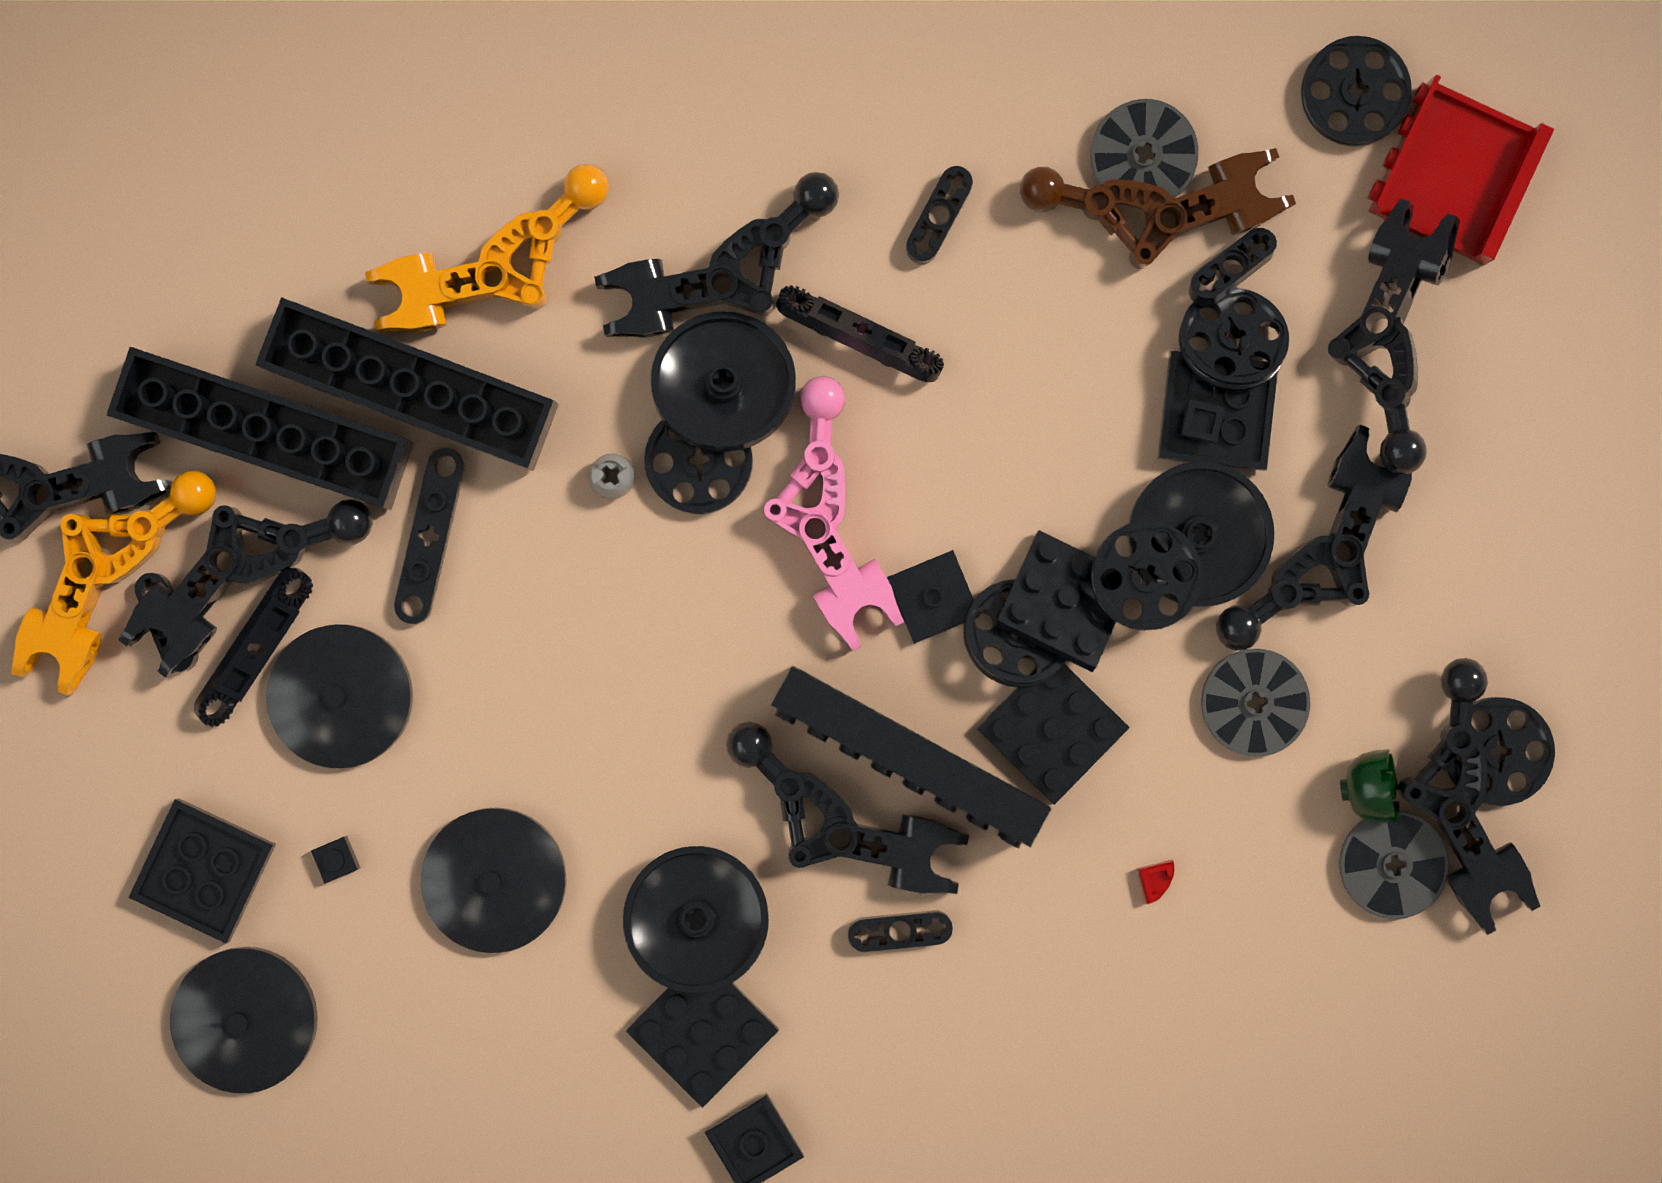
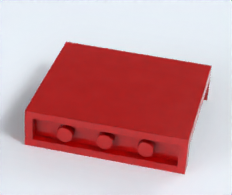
(1460, 163)

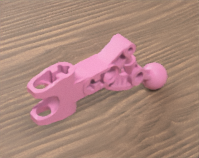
(848, 586)

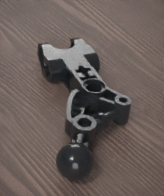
(1404, 264)
(657, 295)
(107, 477)
(1365, 491)
(182, 613)
(904, 851)
(1483, 868)

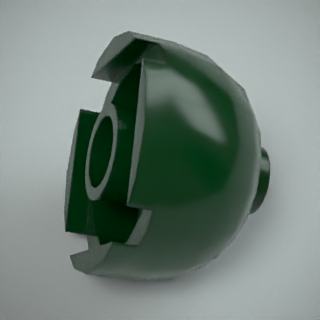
(1372, 787)

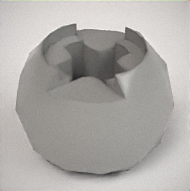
(625, 476)

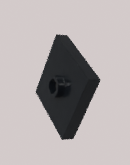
(932, 596)
(754, 1142)

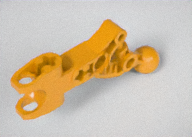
(430, 290)
(64, 627)

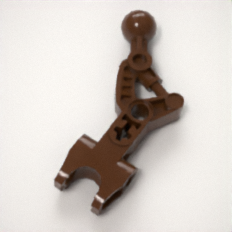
(1231, 197)

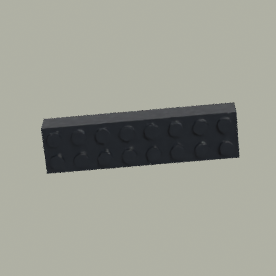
(407, 384)
(260, 428)
(911, 756)

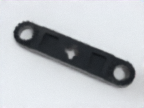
(876, 342)
(424, 563)
(241, 666)

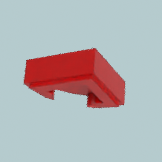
(1156, 879)

